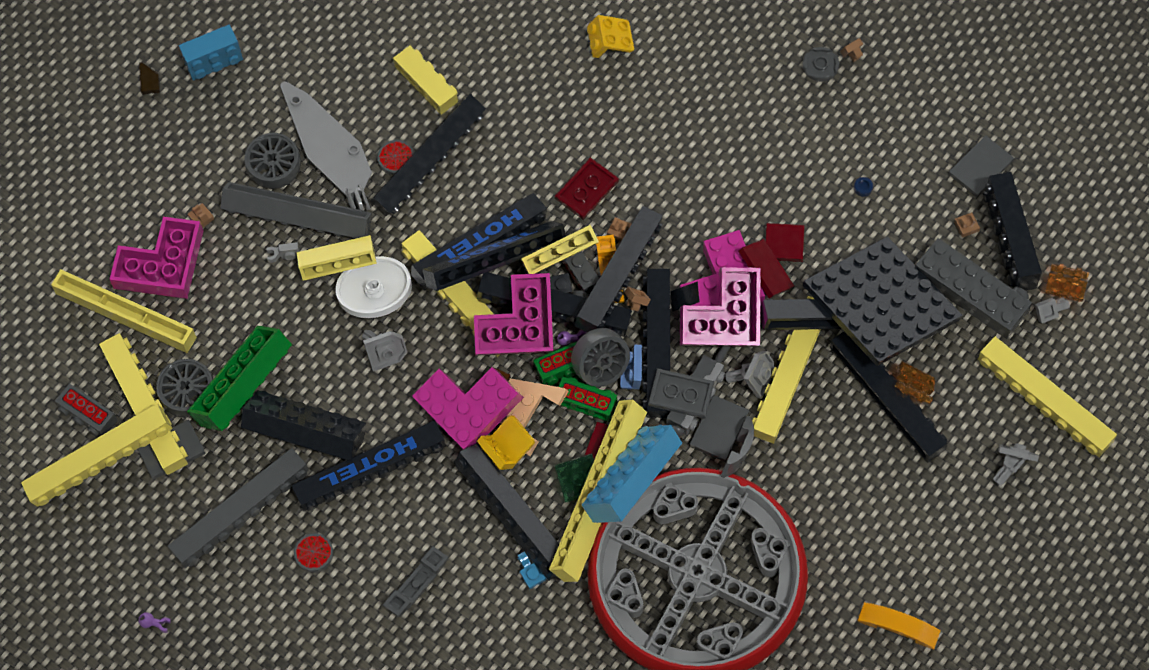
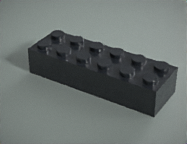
(1012, 231)
(303, 425)

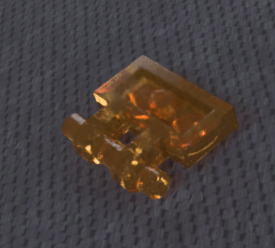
(1065, 286)
(912, 377)

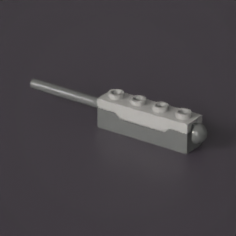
(706, 369)

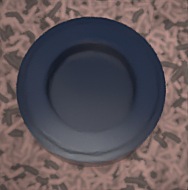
(863, 186)

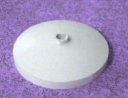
(374, 288)

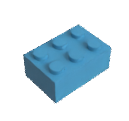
(211, 52)

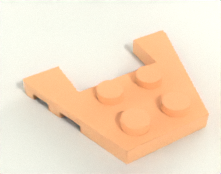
(532, 396)

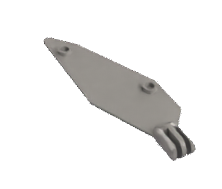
(329, 145)

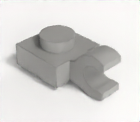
(285, 251)
(1049, 308)

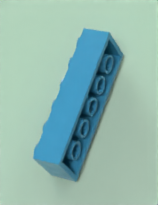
(631, 474)

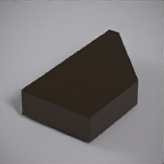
(149, 80)

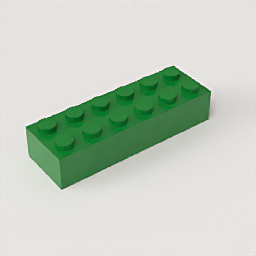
(239, 378)

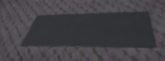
(685, 296)

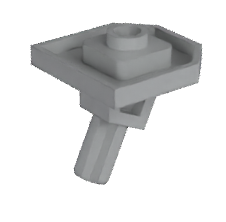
(384, 348)
(756, 374)
(1013, 459)

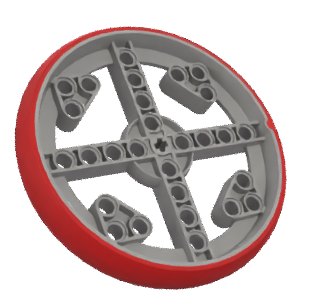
(776, 530)

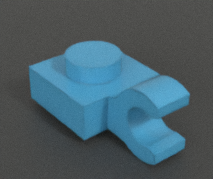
(530, 573)

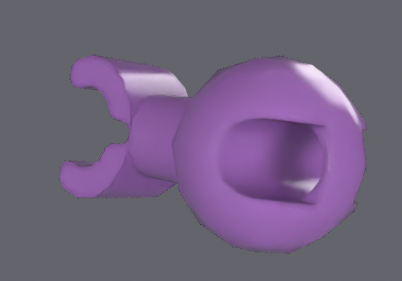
(566, 338)
(149, 621)

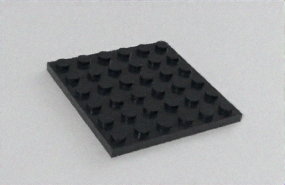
(882, 301)

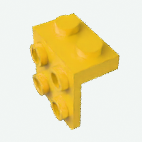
(609, 33)
(507, 443)

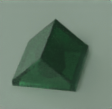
(572, 476)

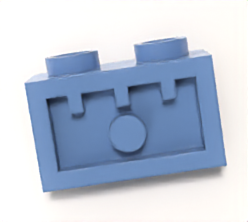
(633, 374)

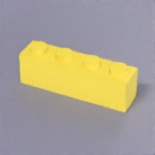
(425, 79)
(560, 250)
(336, 258)

